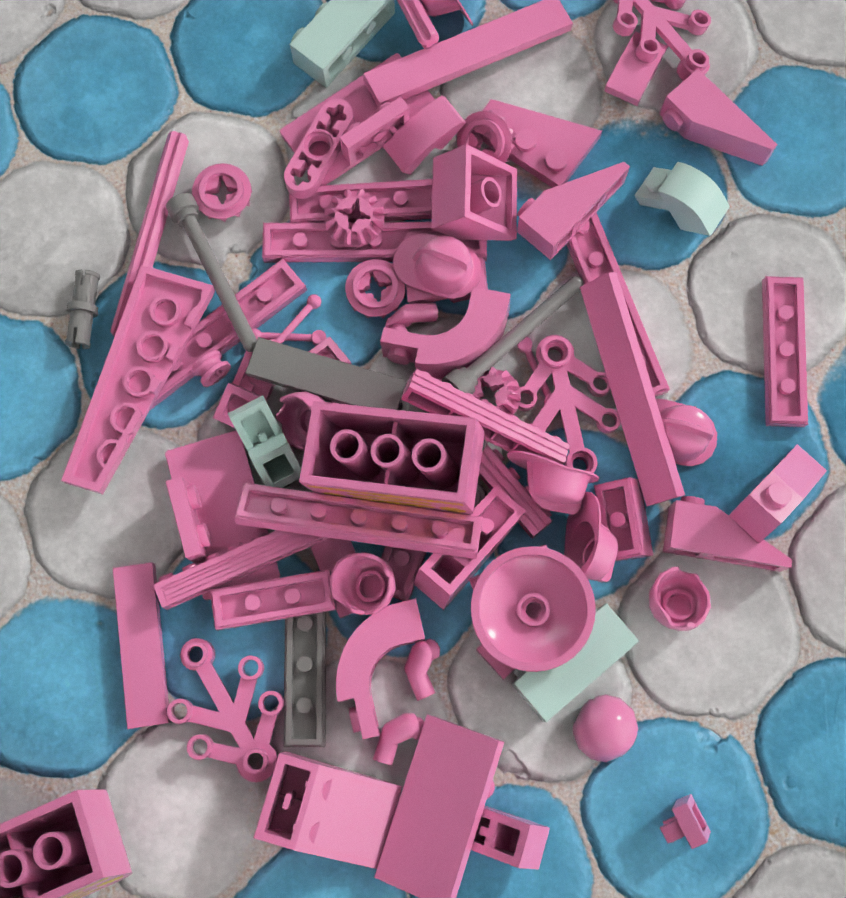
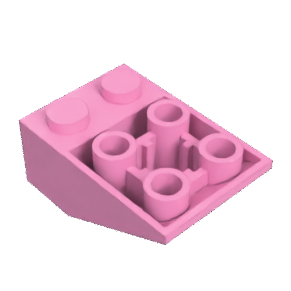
(327, 811)

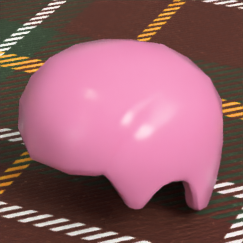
(296, 416)
(362, 583)
(679, 600)
(605, 728)

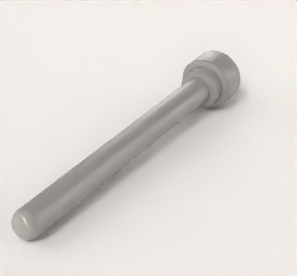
(184, 211)
(466, 378)

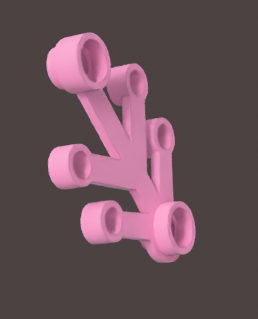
(661, 21)
(567, 398)
(231, 715)

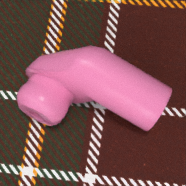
(412, 314)
(417, 666)
(396, 732)

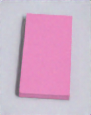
(439, 810)

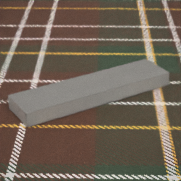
(323, 376)
(305, 681)

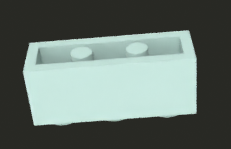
(337, 36)
(554, 688)

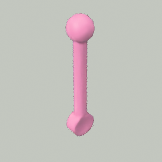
(313, 302)
(316, 337)
(525, 347)

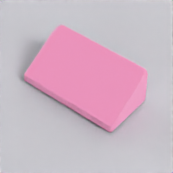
(625, 517)

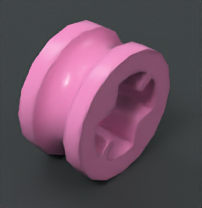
(211, 368)

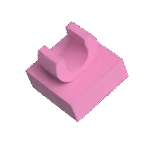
(686, 822)

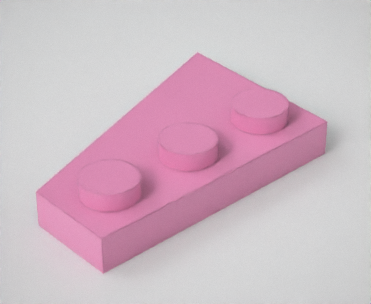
(543, 143)

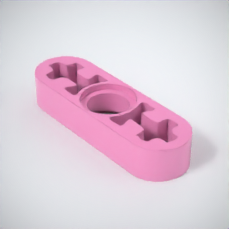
(318, 164)

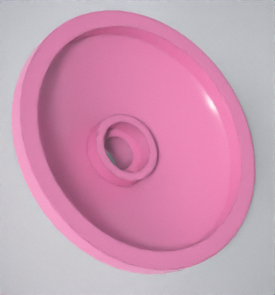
(527, 578)

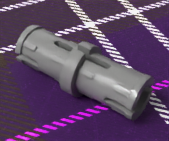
(82, 309)

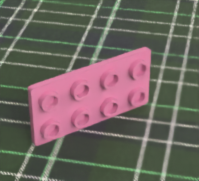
(370, 128)
(205, 498)

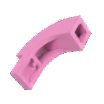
(458, 347)
(374, 638)

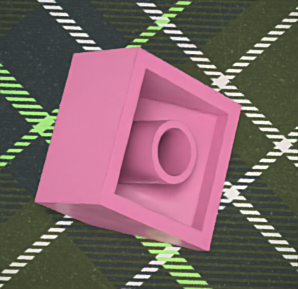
(474, 196)

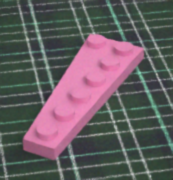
(144, 351)

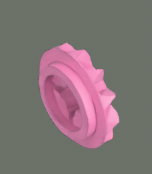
(483, 123)
(209, 183)
(364, 230)
(359, 282)
(509, 392)

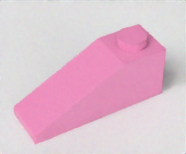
(710, 118)
(566, 208)
(778, 494)
(712, 535)
(447, 575)
(510, 839)

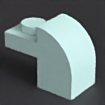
(688, 195)
(265, 443)

